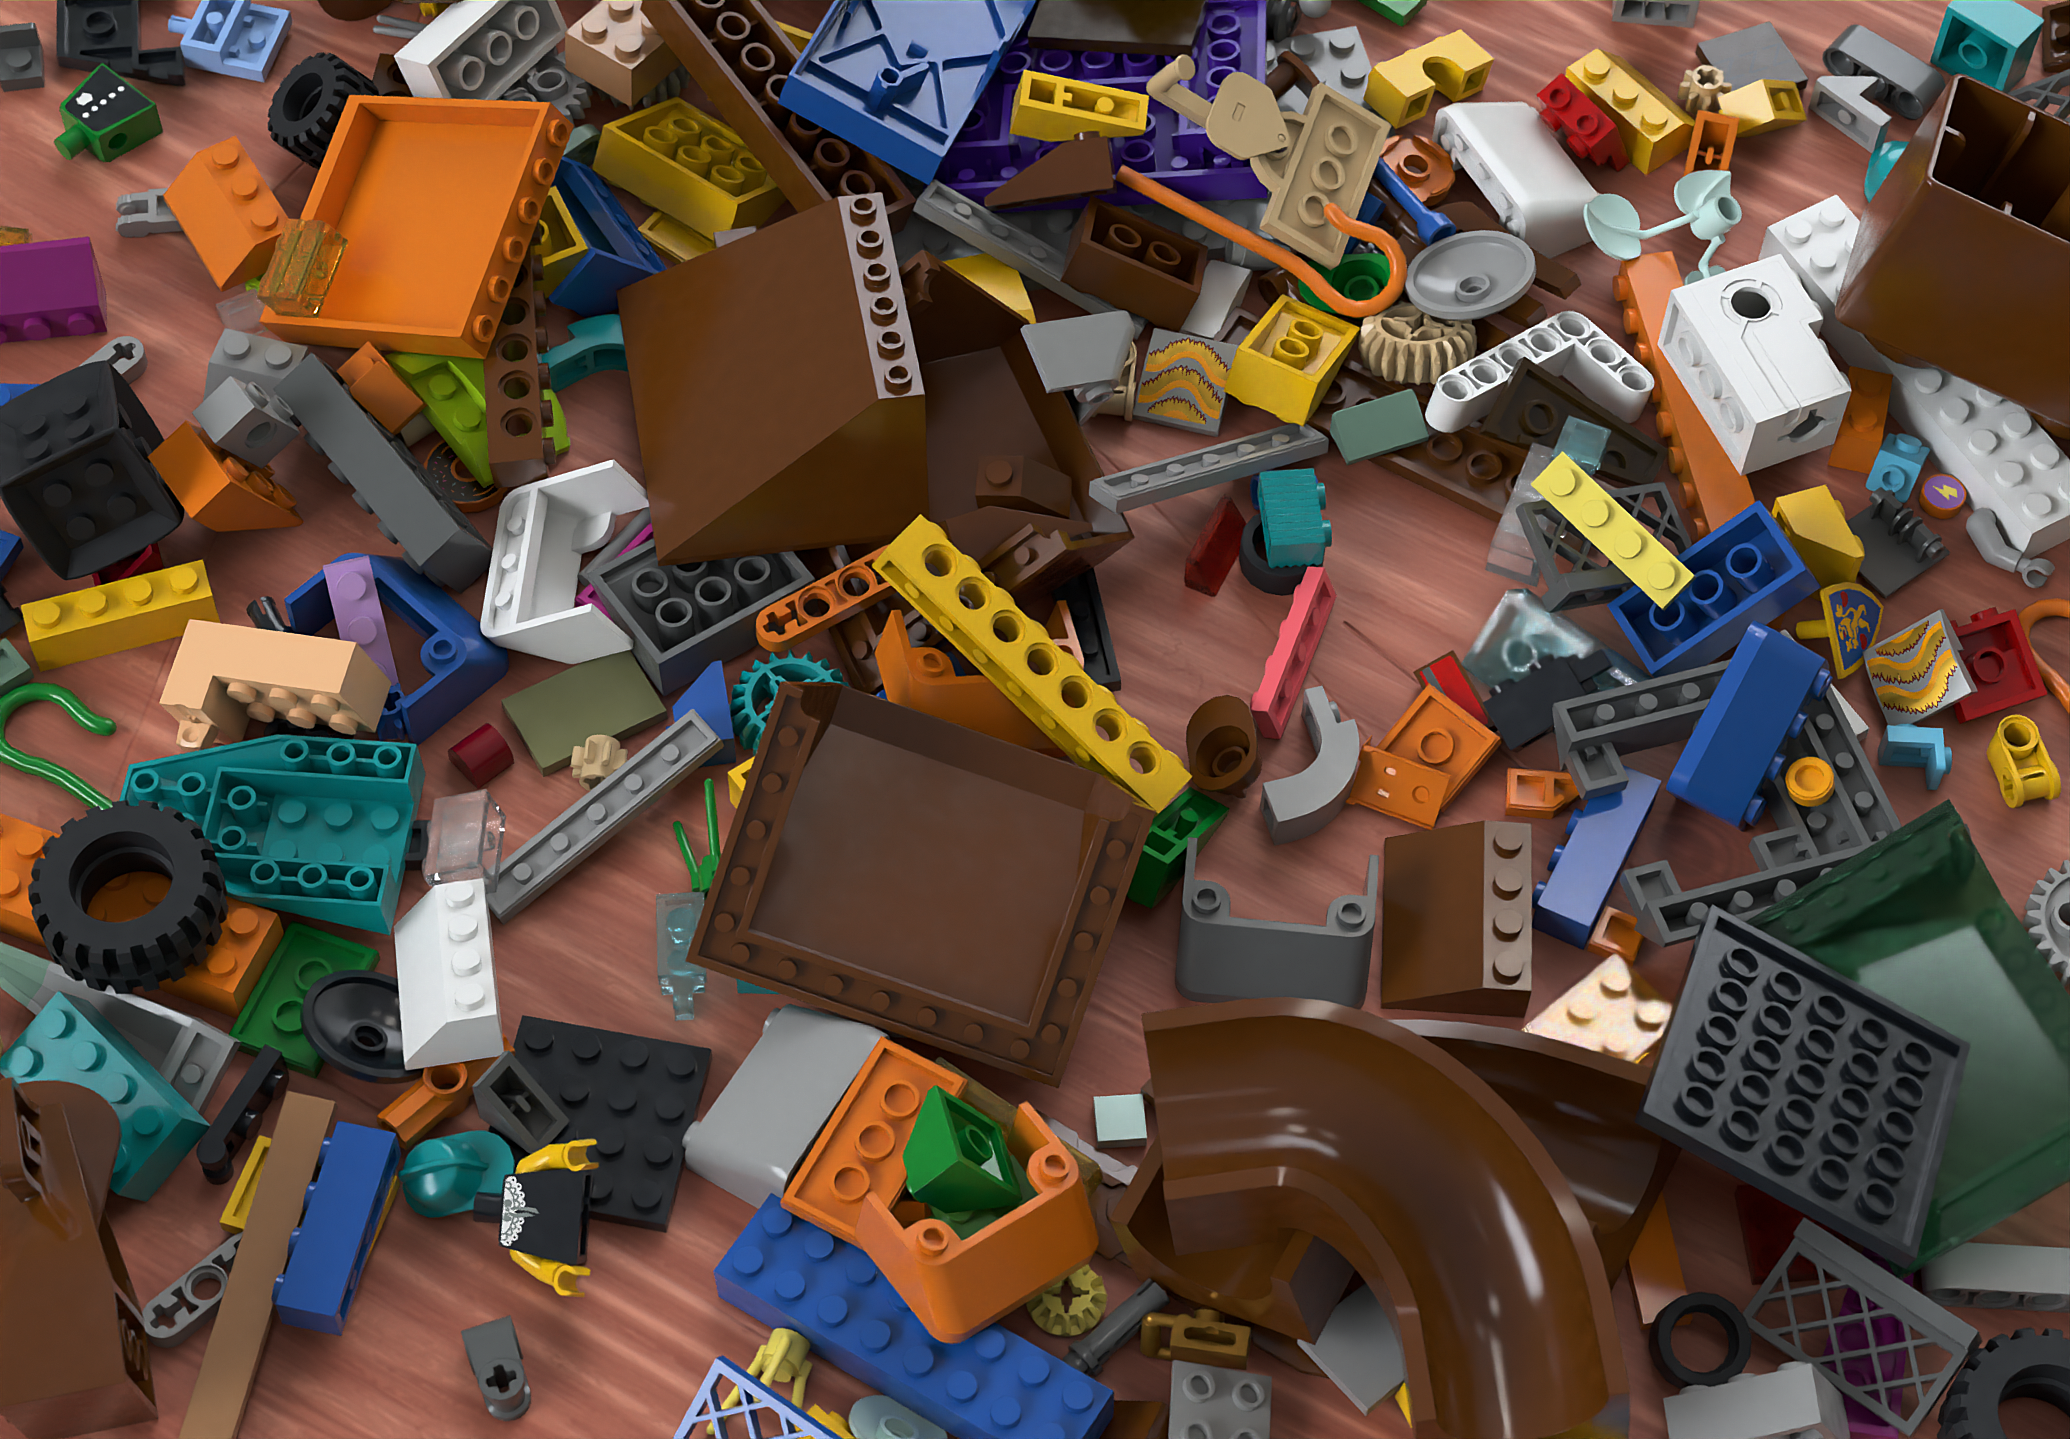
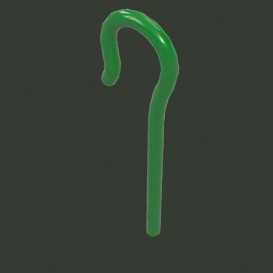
(41, 767)

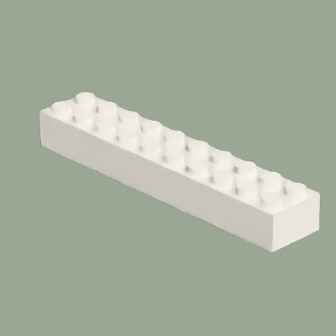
(1970, 432)

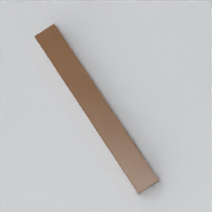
(261, 1256)

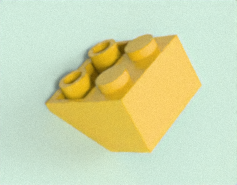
(1820, 535)

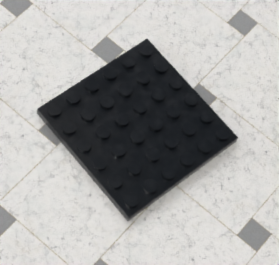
(1806, 1086)

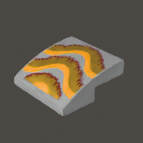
(1184, 382)
(1918, 671)

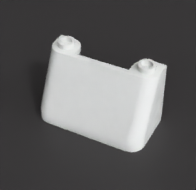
(1519, 171)

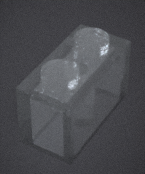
(465, 840)

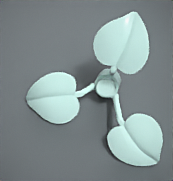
(1699, 195)

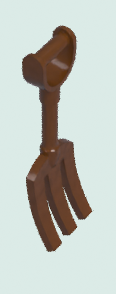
(1464, 215)

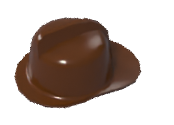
(1223, 746)

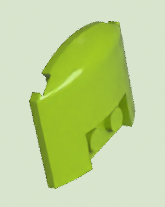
(457, 405)

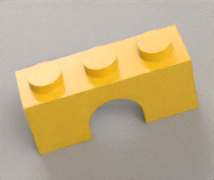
(1405, 84)

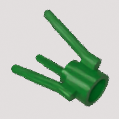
(703, 875)

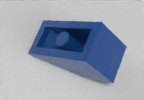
(710, 702)

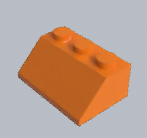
(227, 213)

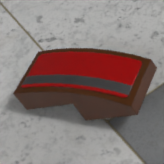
(1453, 681)

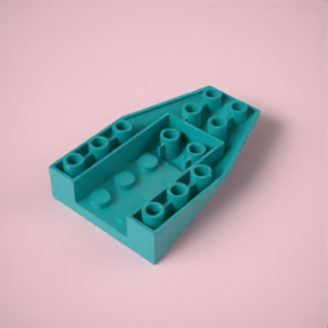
(299, 820)

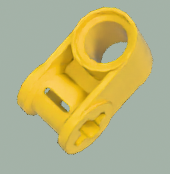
(2023, 770)

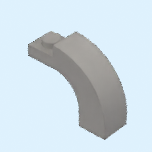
(1314, 797)

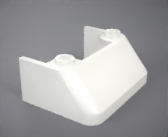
(538, 559)

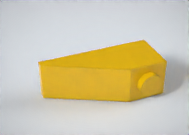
(1059, 107)

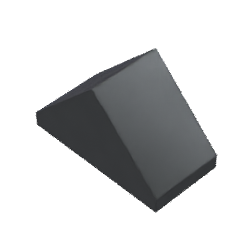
(517, 1105)

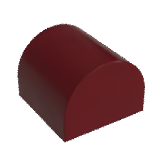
(481, 755)

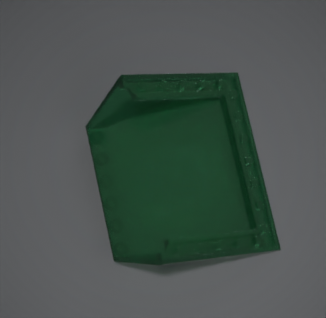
(1940, 940)

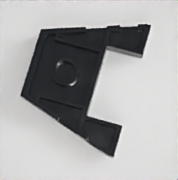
(111, 35)

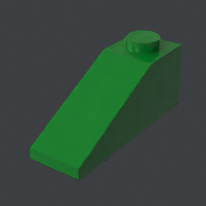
(1165, 847)

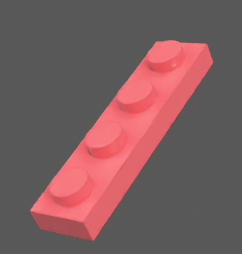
(1293, 652)

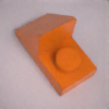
(381, 388)

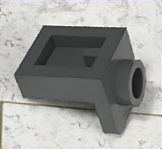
(21, 57)

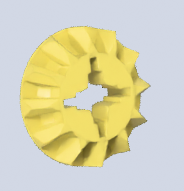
(1083, 1313)

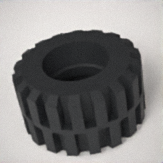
(311, 105)

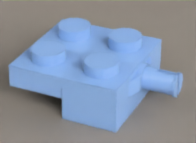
(232, 37)

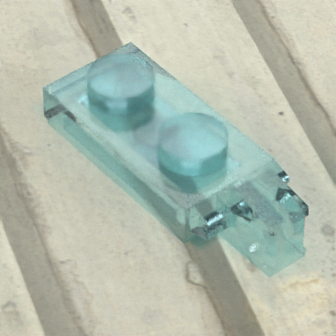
(676, 923)

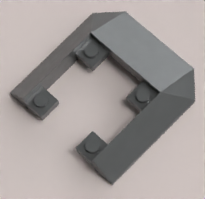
(1809, 839)

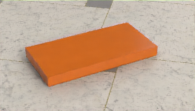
(866, 1140)

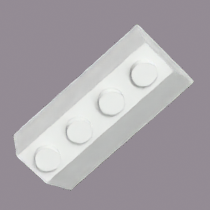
(448, 978)

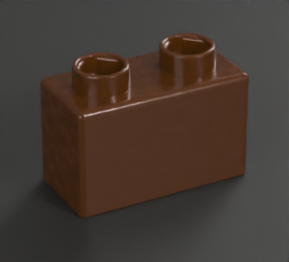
(1971, 252)

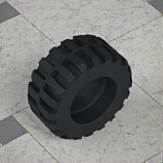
(112, 845)
(2003, 1371)

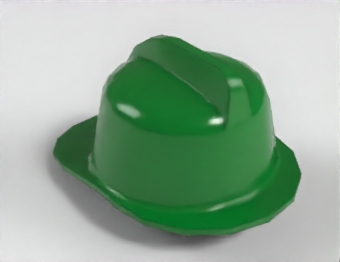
(1356, 278)

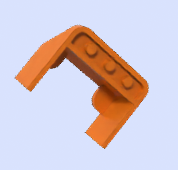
(927, 682)
(976, 1281)

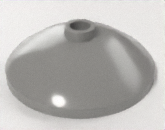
(1470, 275)

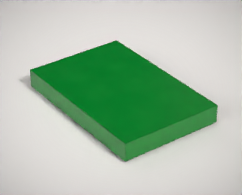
(276, 1001)

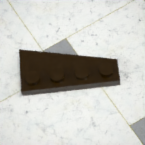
(1536, 408)

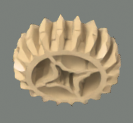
(1414, 345)

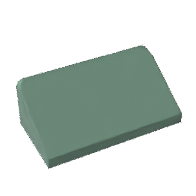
(1378, 426)

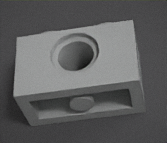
(247, 421)

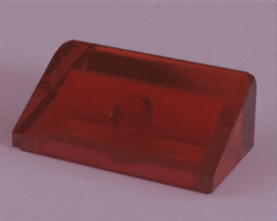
(1215, 549)

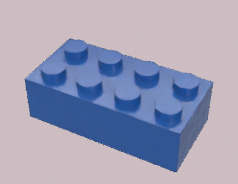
(1742, 576)

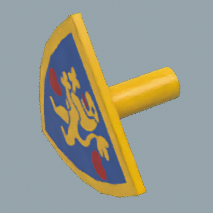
(1849, 622)

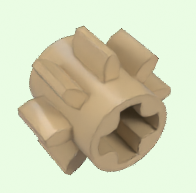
(1703, 89)
(597, 760)

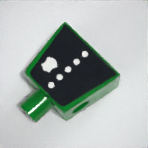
(106, 117)

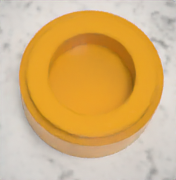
(1810, 781)

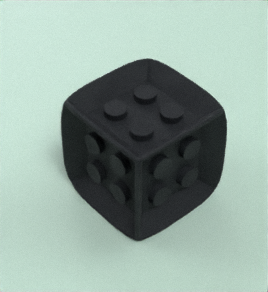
(82, 471)

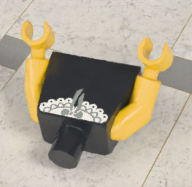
(545, 1213)

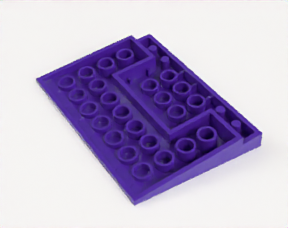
(1172, 147)

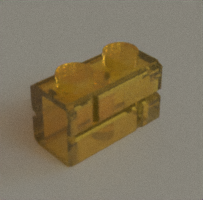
(302, 268)

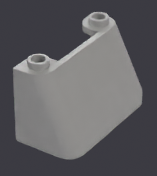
(778, 1102)

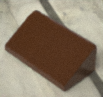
(2056, 37)

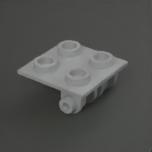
(1218, 1403)

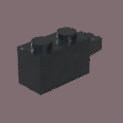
(1525, 707)

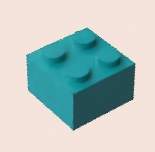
(1987, 41)

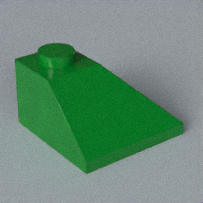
(958, 1158)

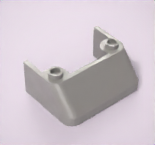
(1081, 357)

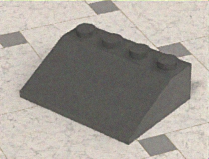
(695, 610)

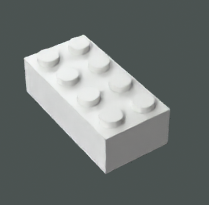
(480, 48)

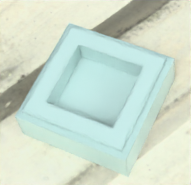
(1120, 1121)

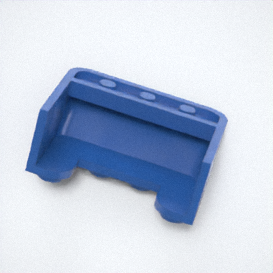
(1748, 725)

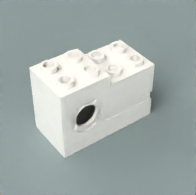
(1756, 363)

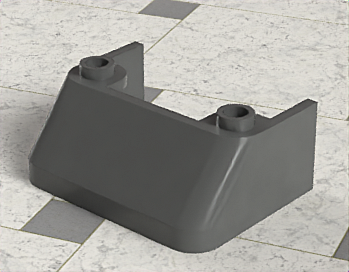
(1255, 958)

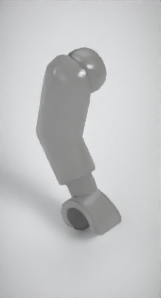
(1994, 551)

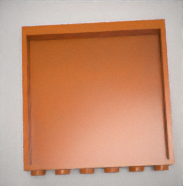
(432, 217)

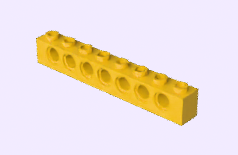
(1007, 666)

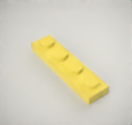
(1613, 531)

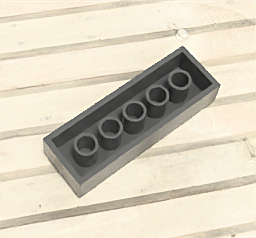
(385, 476)

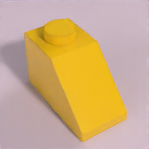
(1763, 106)

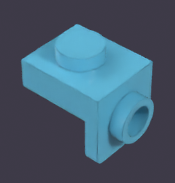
(1898, 465)
(1916, 747)

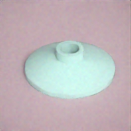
(886, 1419)

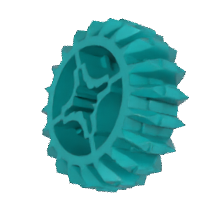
(764, 683)

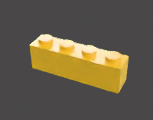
(118, 615)

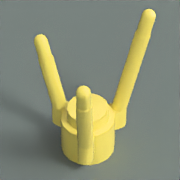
(779, 1361)

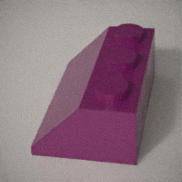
(50, 290)

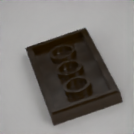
(1119, 26)

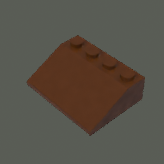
(1458, 920)

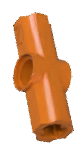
(426, 1105)

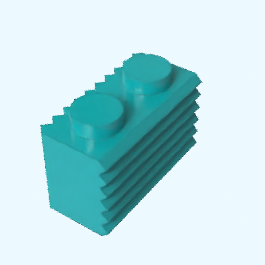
(1292, 517)

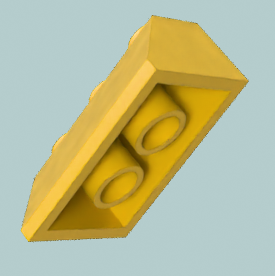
(1646, 118)

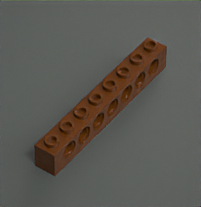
(526, 457)

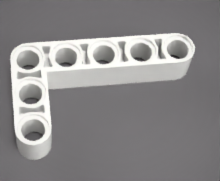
(1561, 345)

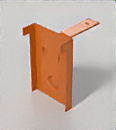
(1398, 786)

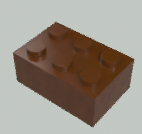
(1134, 264)

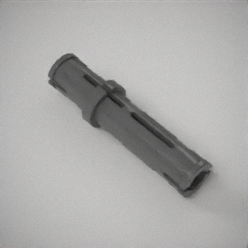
(1115, 1329)

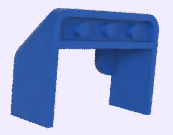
(616, 248)
(454, 651)

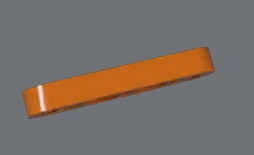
(832, 592)

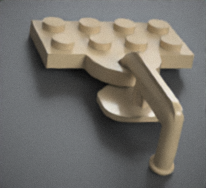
(1298, 157)

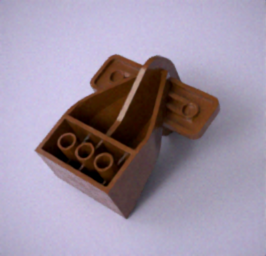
(67, 1304)

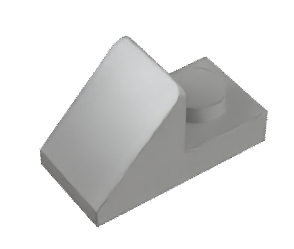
(1849, 107)

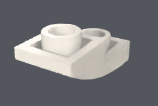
(1220, 293)

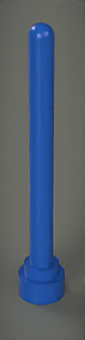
(1430, 224)

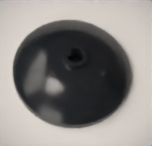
(357, 1027)

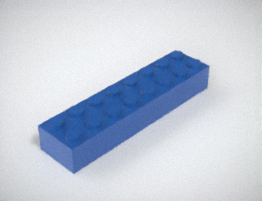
(856, 1320)

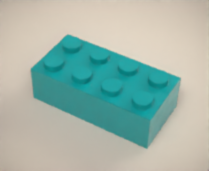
(82, 1047)

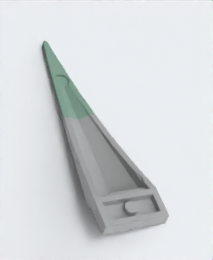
(175, 1043)

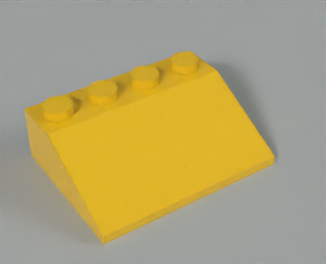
(687, 168)

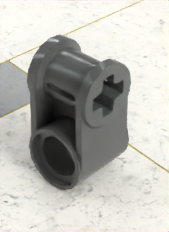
(497, 1363)

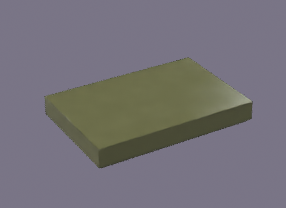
(586, 700)

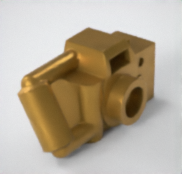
(1197, 1339)

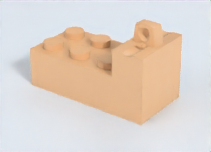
(247, 672)

